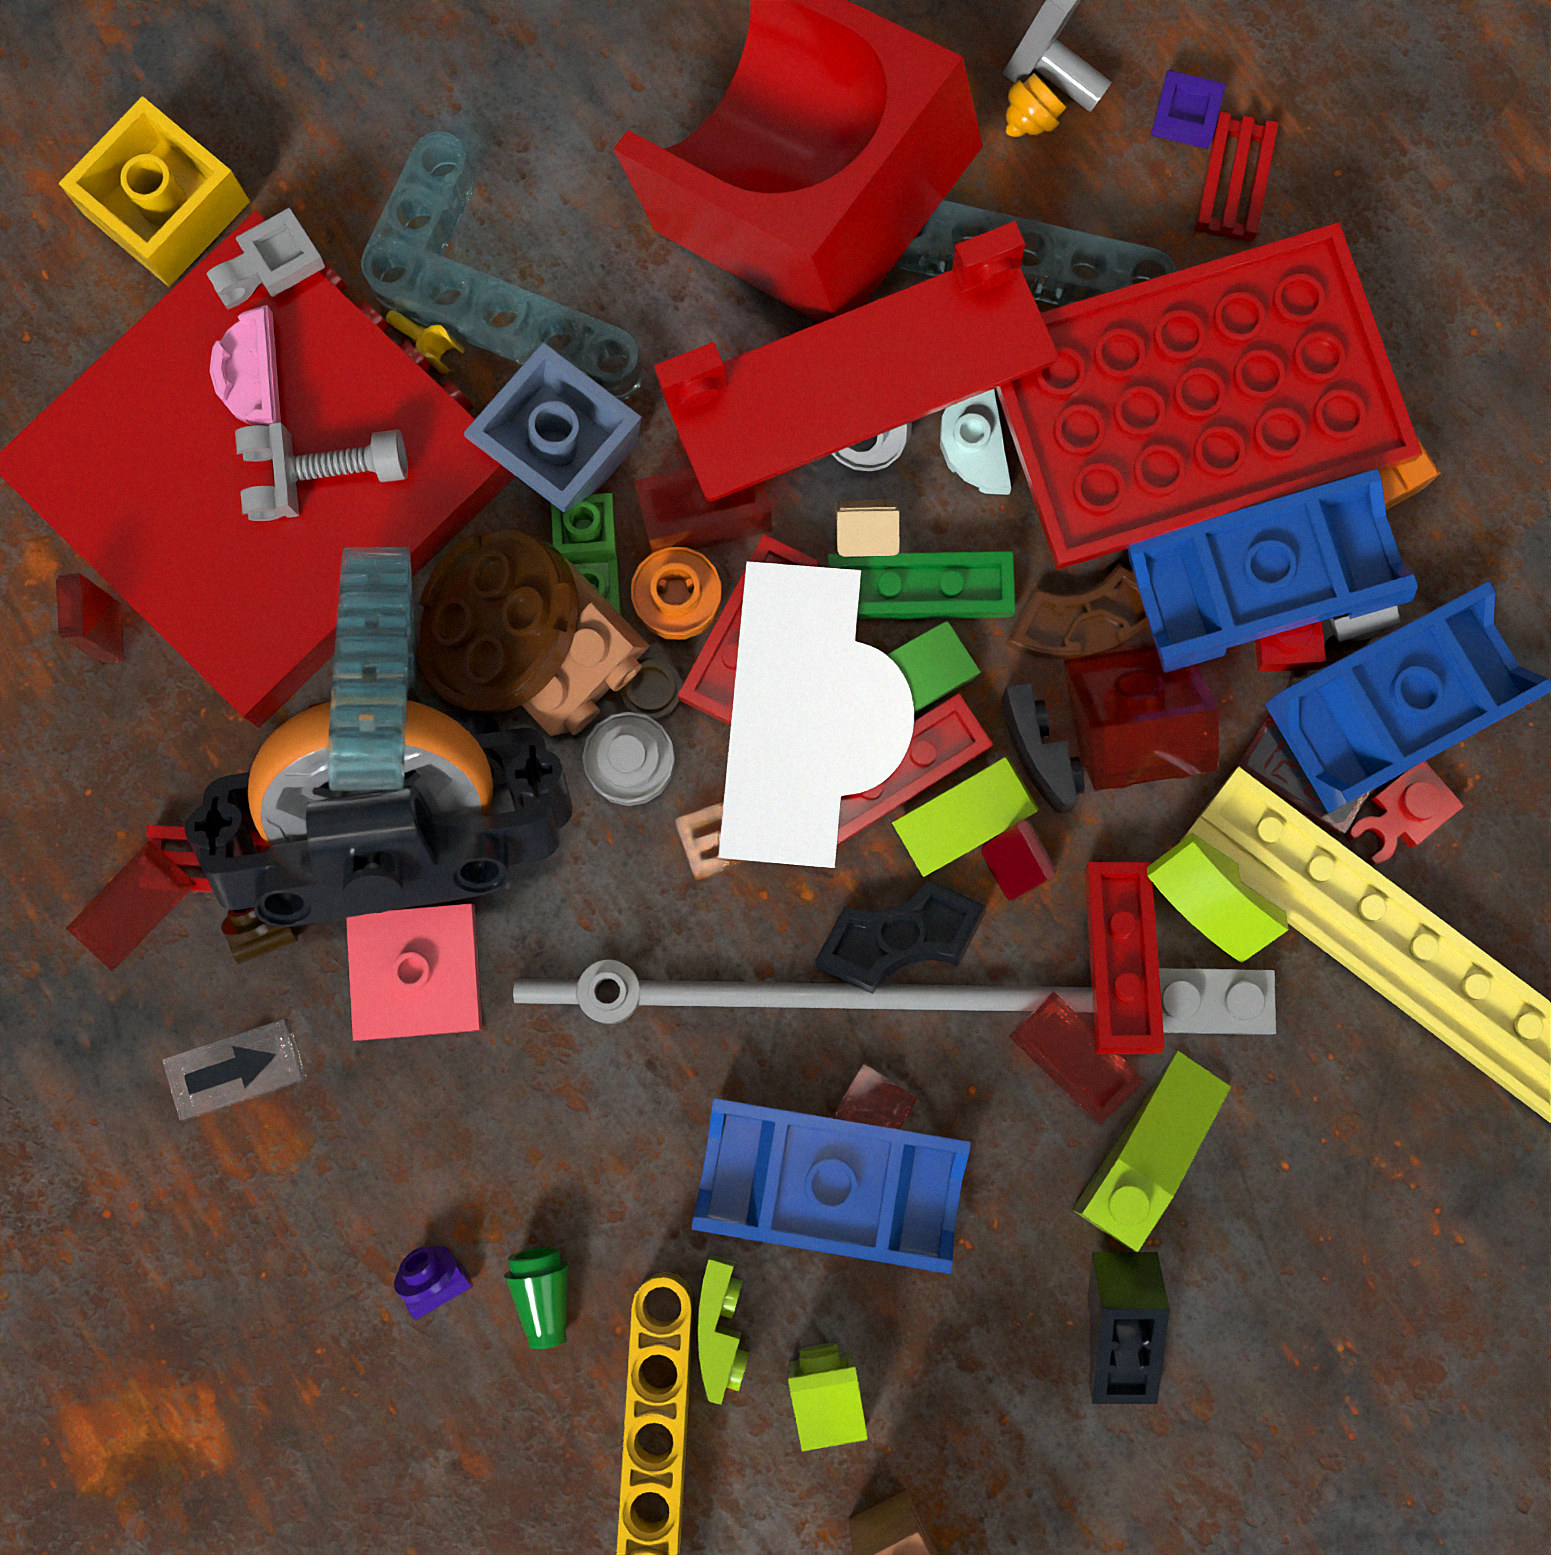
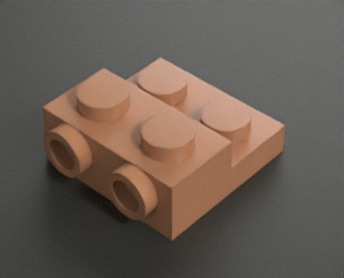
(599, 659)

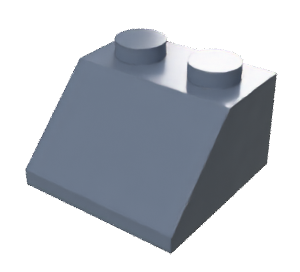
(556, 429)

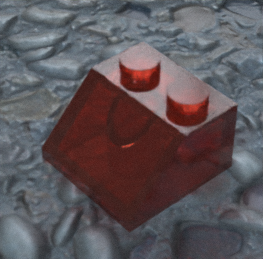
(1140, 721)

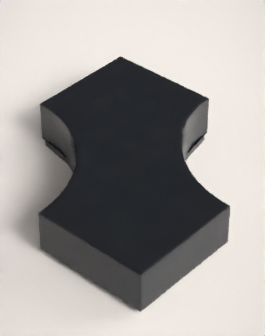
(927, 927)

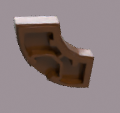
(1083, 621)

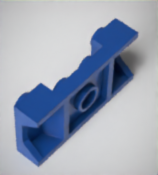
(1270, 570)
(1403, 699)
(831, 1185)

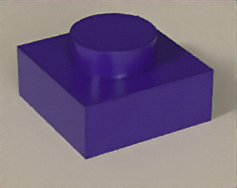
(1187, 109)

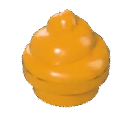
(1032, 108)

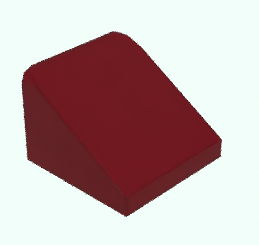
(1018, 860)

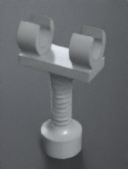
(384, 456)

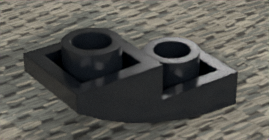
(1047, 765)

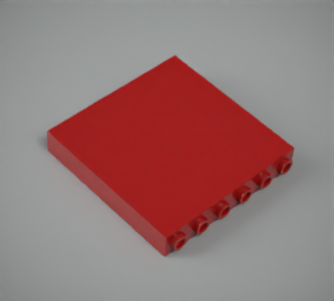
(149, 477)

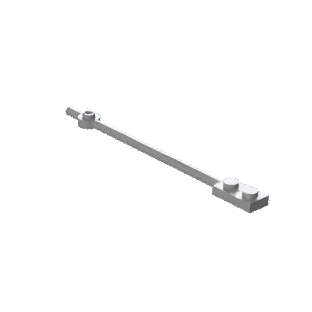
(1190, 998)

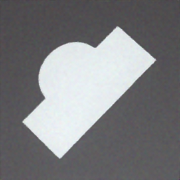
(807, 715)

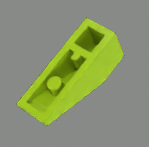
(1153, 1152)

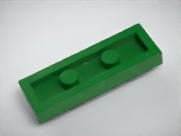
(933, 585)

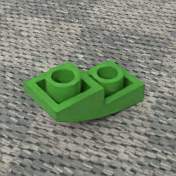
(590, 543)
(934, 665)

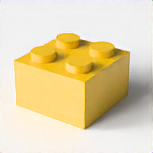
(155, 191)

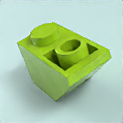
(826, 1397)

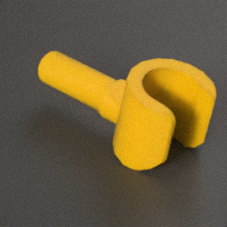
(429, 341)

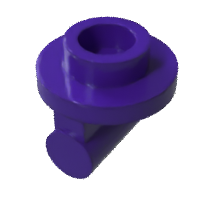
(430, 1279)

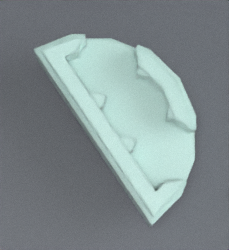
(975, 444)

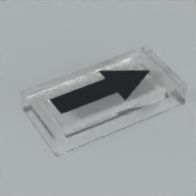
(234, 1069)

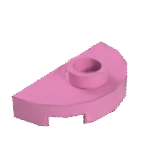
(246, 368)

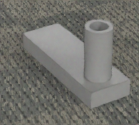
(1054, 60)

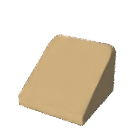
(867, 527)

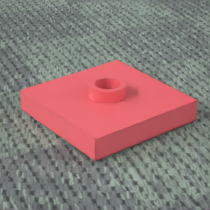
(414, 972)

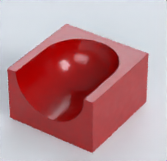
(815, 155)

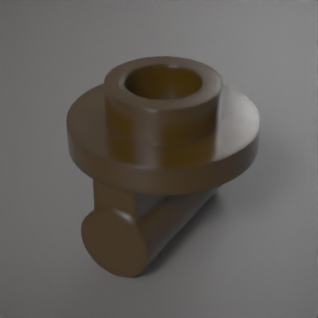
(252, 937)

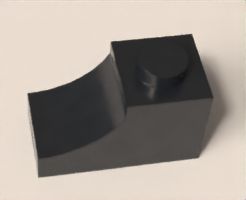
(1126, 1327)

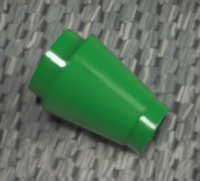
(540, 1294)

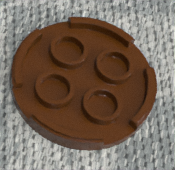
(496, 620)

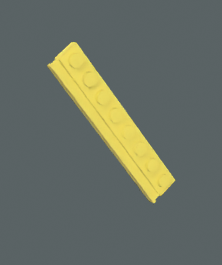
(1385, 937)

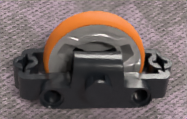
(378, 848)

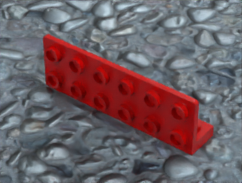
(859, 369)

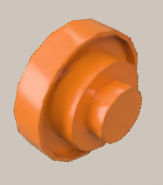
(676, 593)

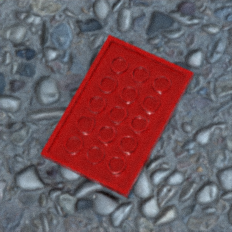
(1206, 396)

